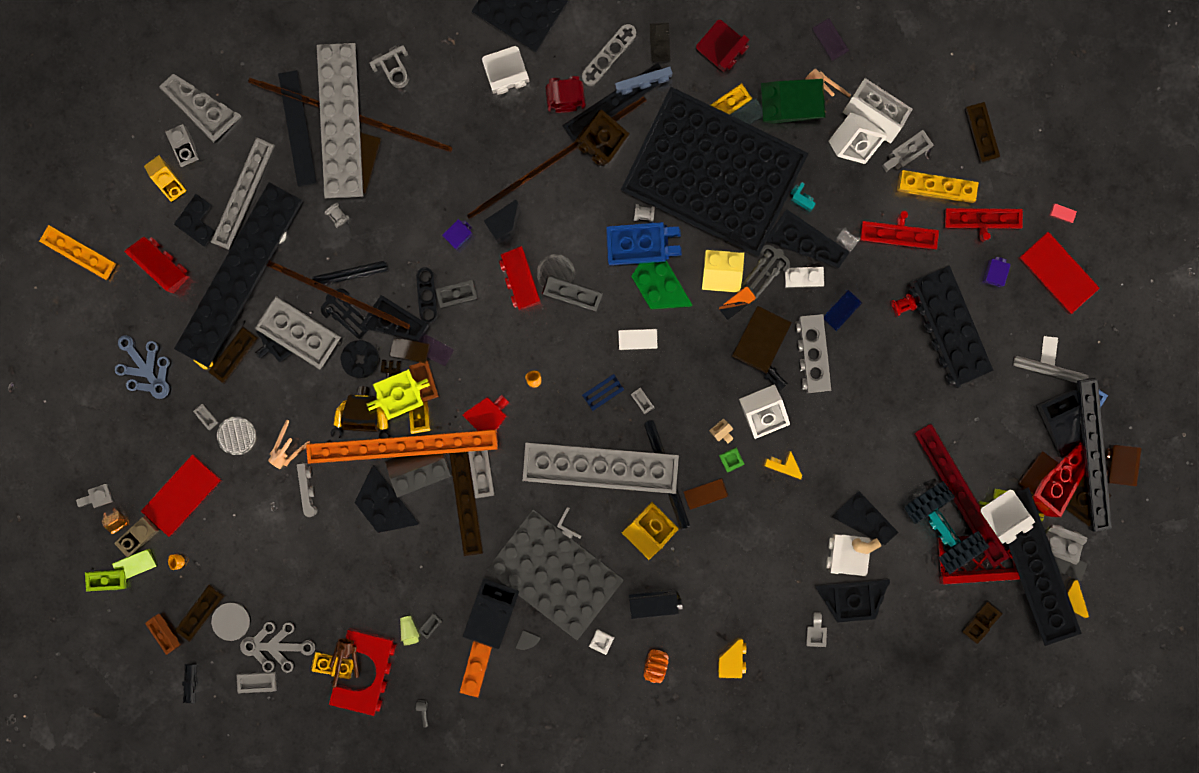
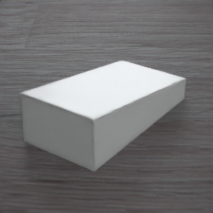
(642, 401)
(205, 417)

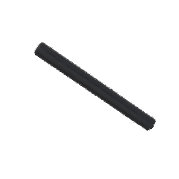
(674, 498)

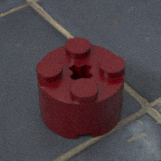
(565, 94)

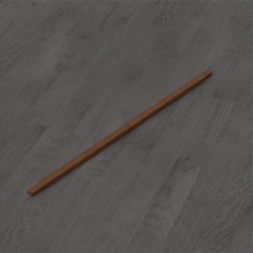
(366, 120)
(546, 164)
(337, 294)

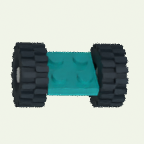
(929, 505)

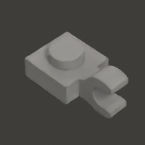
(97, 496)
(816, 634)

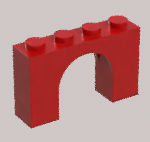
(366, 699)

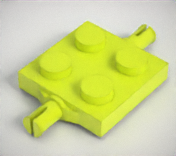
(398, 394)

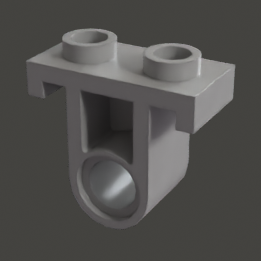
(392, 65)

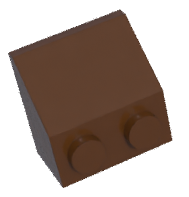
(1122, 464)

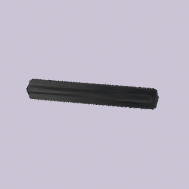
(351, 273)

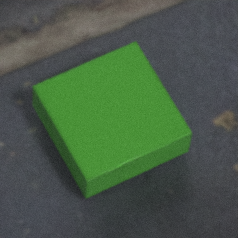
(731, 459)

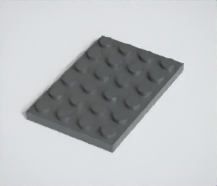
(555, 574)

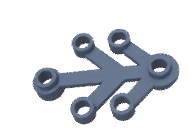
(144, 369)

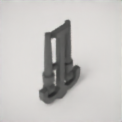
(778, 254)

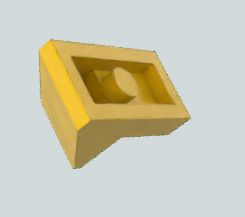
(790, 466)

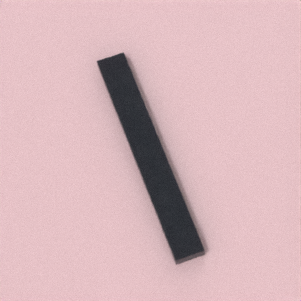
(1094, 454)

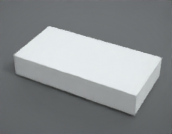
(637, 339)

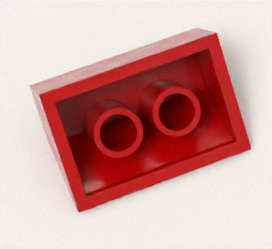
(158, 264)
(519, 278)

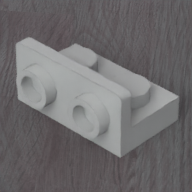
(1065, 543)

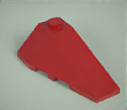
(1060, 484)

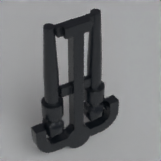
(330, 310)

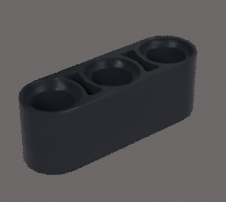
(424, 286)

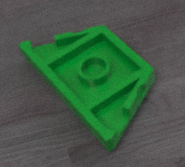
(660, 286)

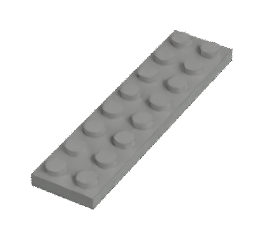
(340, 120)
(600, 468)

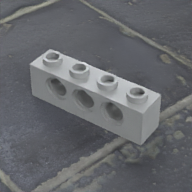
(814, 323)

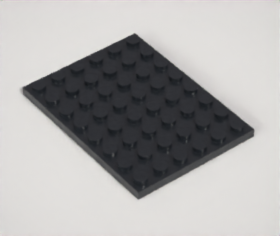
(714, 171)

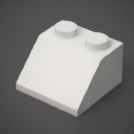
(857, 139)
(764, 411)

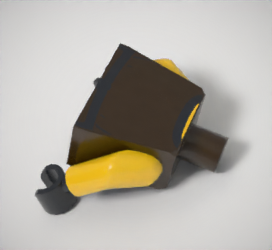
(355, 416)

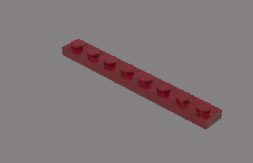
(963, 494)

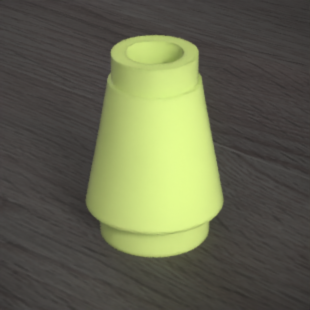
(409, 633)

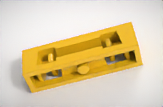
(937, 186)

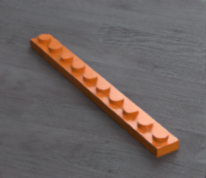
(402, 446)

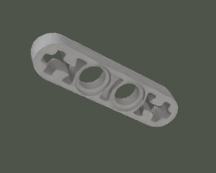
(611, 57)

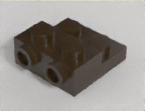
(601, 138)

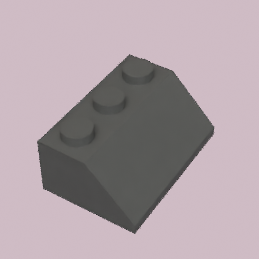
(416, 472)

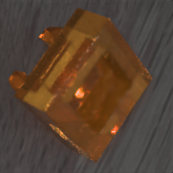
(114, 522)

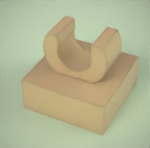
(722, 430)

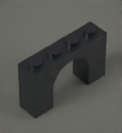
(654, 603)

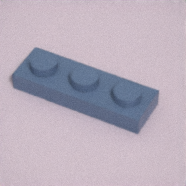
(643, 81)

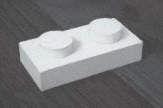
(804, 277)

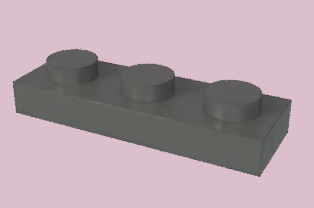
(572, 293)

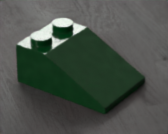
(793, 100)

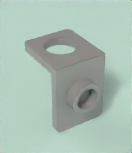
(566, 531)

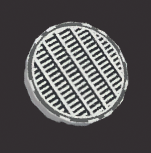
(236, 435)

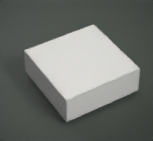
(601, 641)

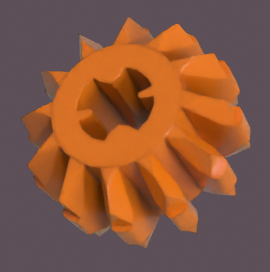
(656, 666)

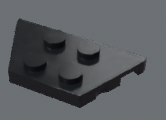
(381, 505)
(854, 599)

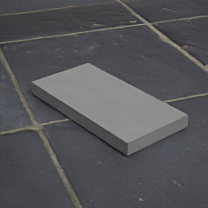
(298, 332)

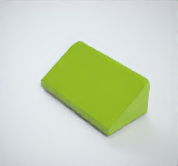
(136, 563)
(105, 580)

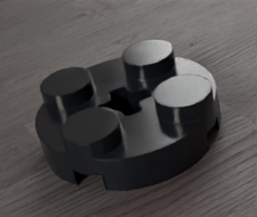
(357, 369)

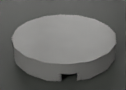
(230, 621)

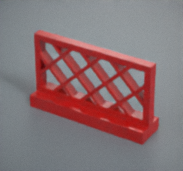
(978, 575)

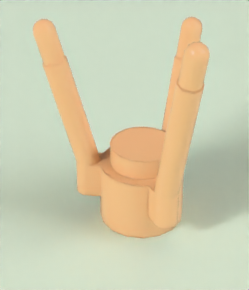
(815, 74)
(278, 457)

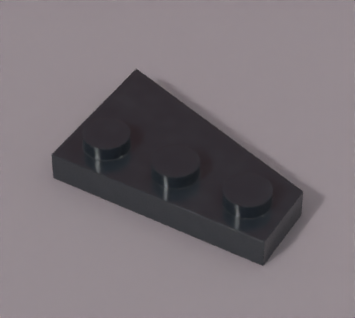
(380, 325)

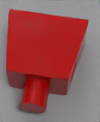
(487, 414)

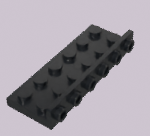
(950, 326)

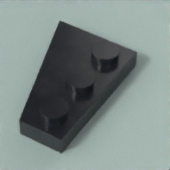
(865, 518)

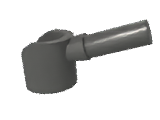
(421, 705)

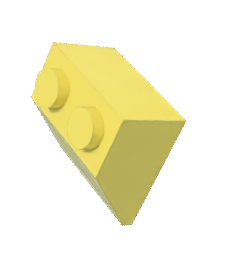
(722, 271)

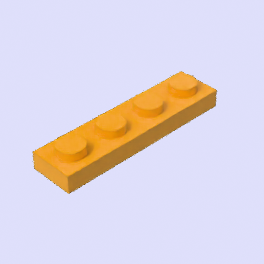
(77, 252)

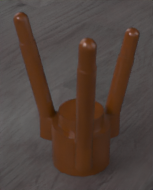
(343, 649)

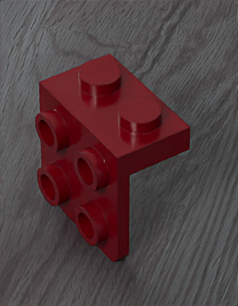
(722, 45)

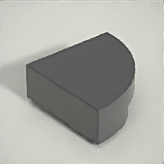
(527, 640)

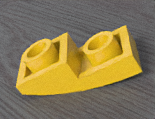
(322, 661)

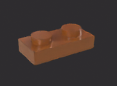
(420, 372)
(162, 634)

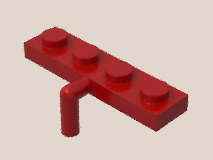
(984, 219)
(899, 234)

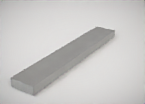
(242, 193)

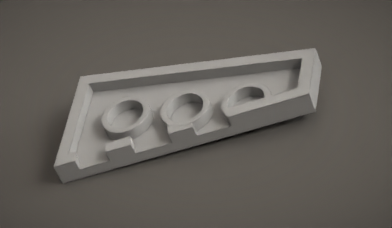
(206, 113)

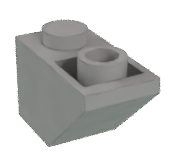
(182, 145)

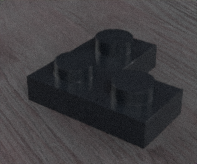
(191, 220)

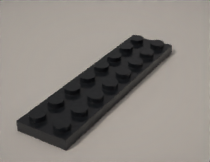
(1042, 579)

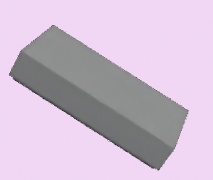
(256, 682)

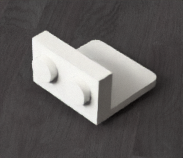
(505, 70)
(1007, 516)
(845, 558)

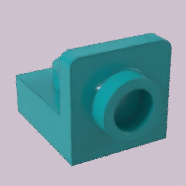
(804, 200)

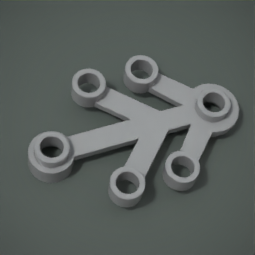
(274, 647)

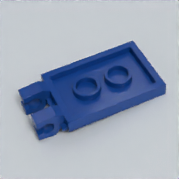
(641, 243)

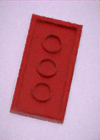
(1059, 272)
(181, 495)

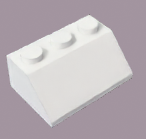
(879, 108)

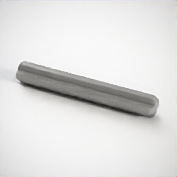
(1048, 369)

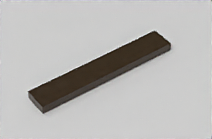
(466, 504)

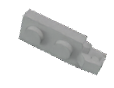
(908, 151)

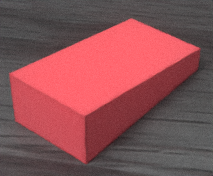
(1063, 213)

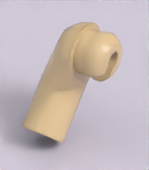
(865, 548)

